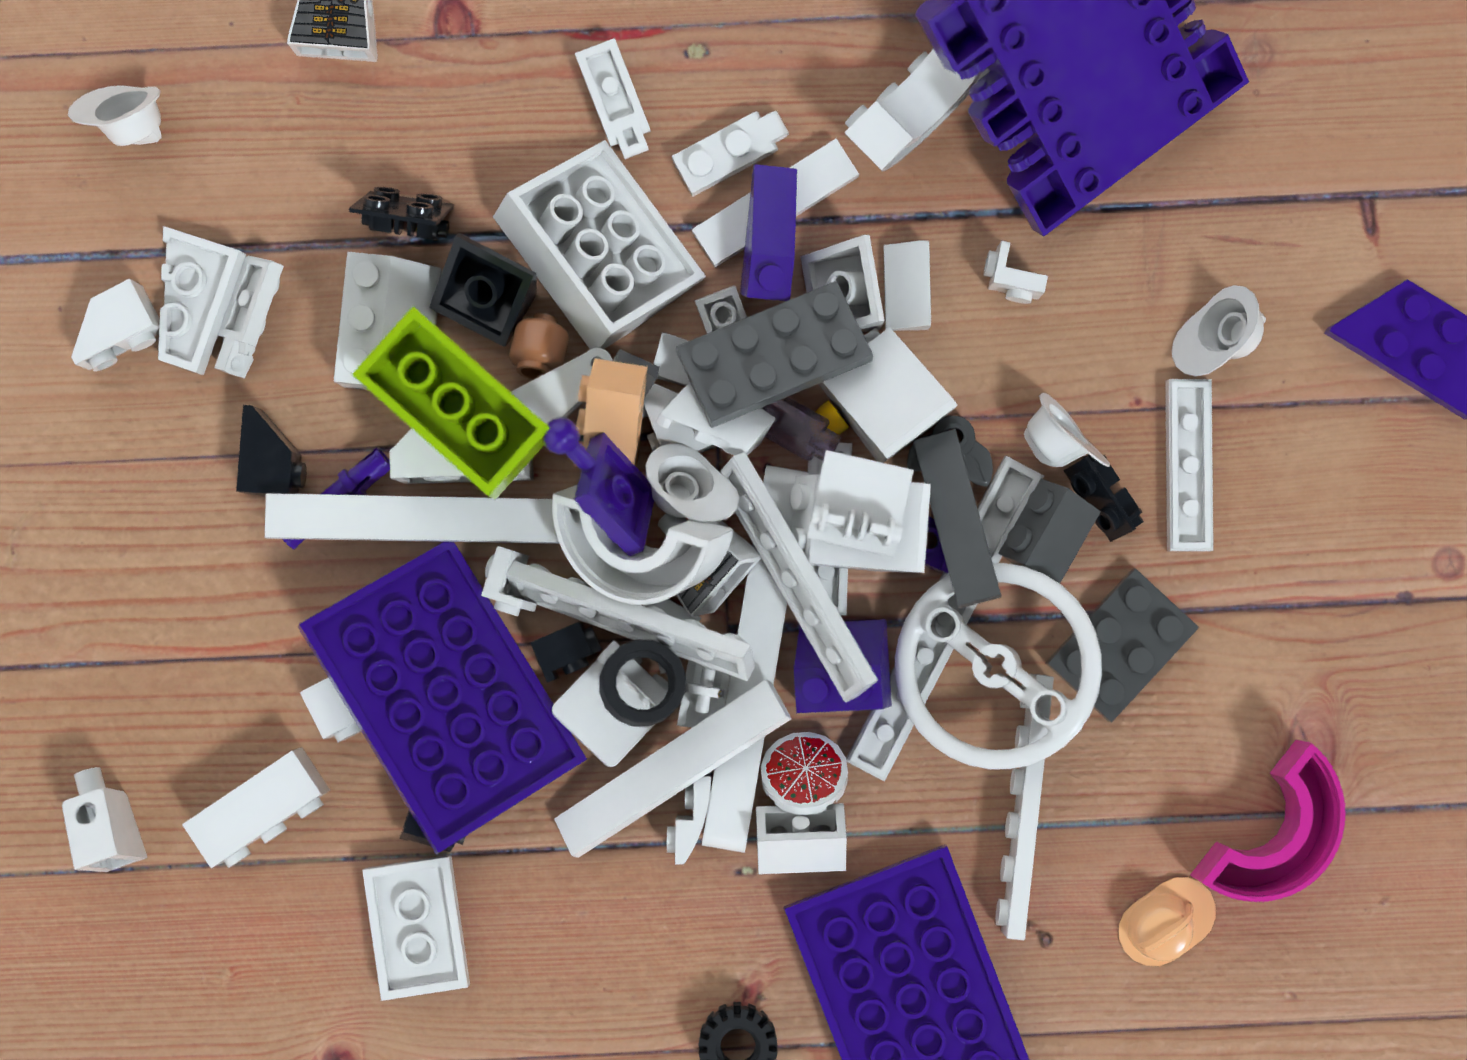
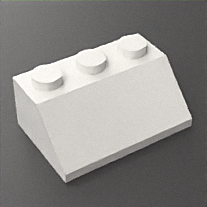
(374, 300)

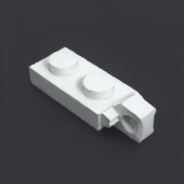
(247, 314)

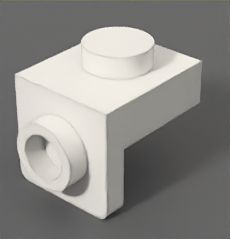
(1017, 284)
(497, 584)

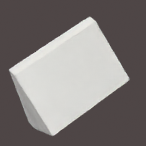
(854, 270)

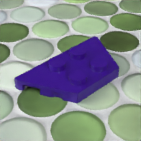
(1414, 341)

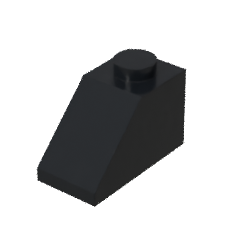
(267, 457)

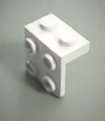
(589, 721)

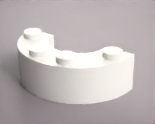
(908, 112)
(651, 576)

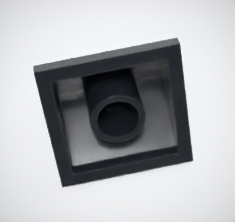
(484, 290)

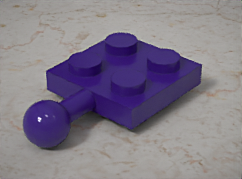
(608, 486)

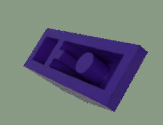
(770, 234)

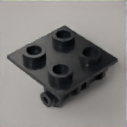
(386, 204)

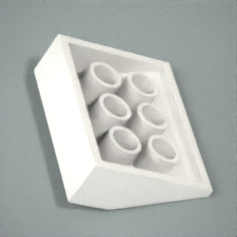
(597, 245)

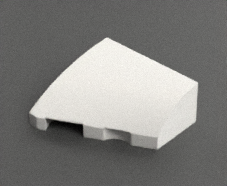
(734, 436)

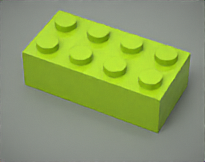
(452, 403)

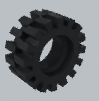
(737, 1018)

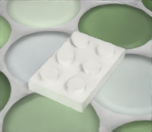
(416, 927)

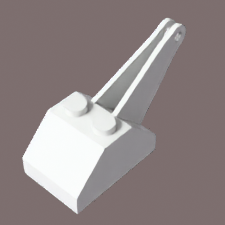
(547, 397)

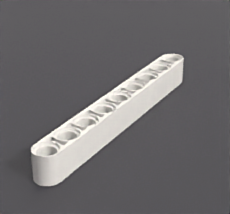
(761, 627)

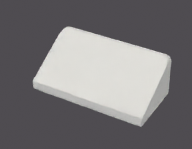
(907, 286)

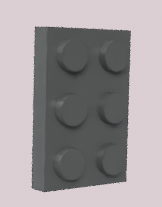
(1136, 638)

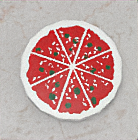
(804, 773)

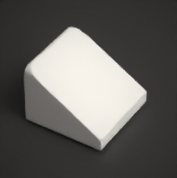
(668, 360)

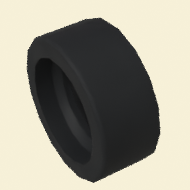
(666, 659)

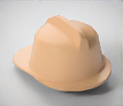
(1167, 921)

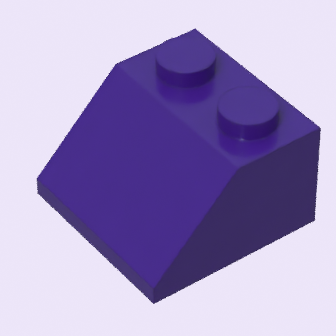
(816, 689)

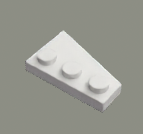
(196, 296)

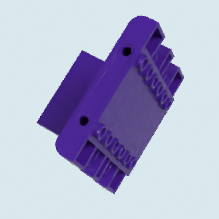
(1083, 85)

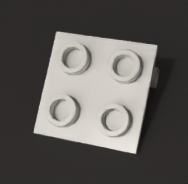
(860, 504)

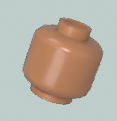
(538, 345)

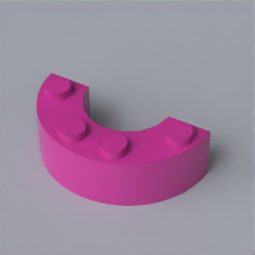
(1303, 844)

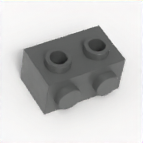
(1049, 530)

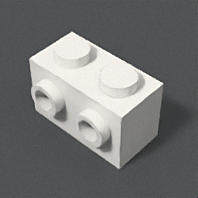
(801, 841)

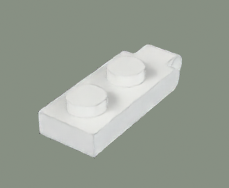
(614, 97)
(729, 151)

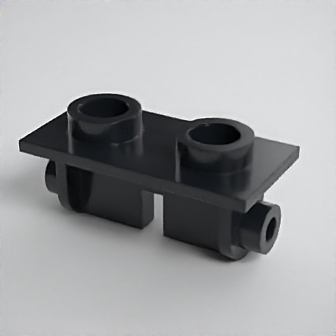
(1092, 483)

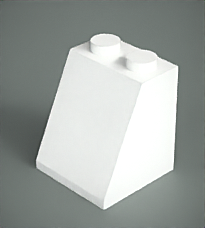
(890, 397)
(909, 552)

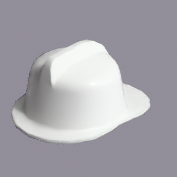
(121, 113)
(1220, 331)
(1056, 436)
(689, 485)

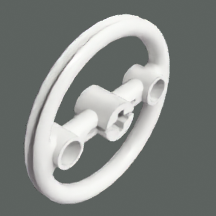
(1073, 712)

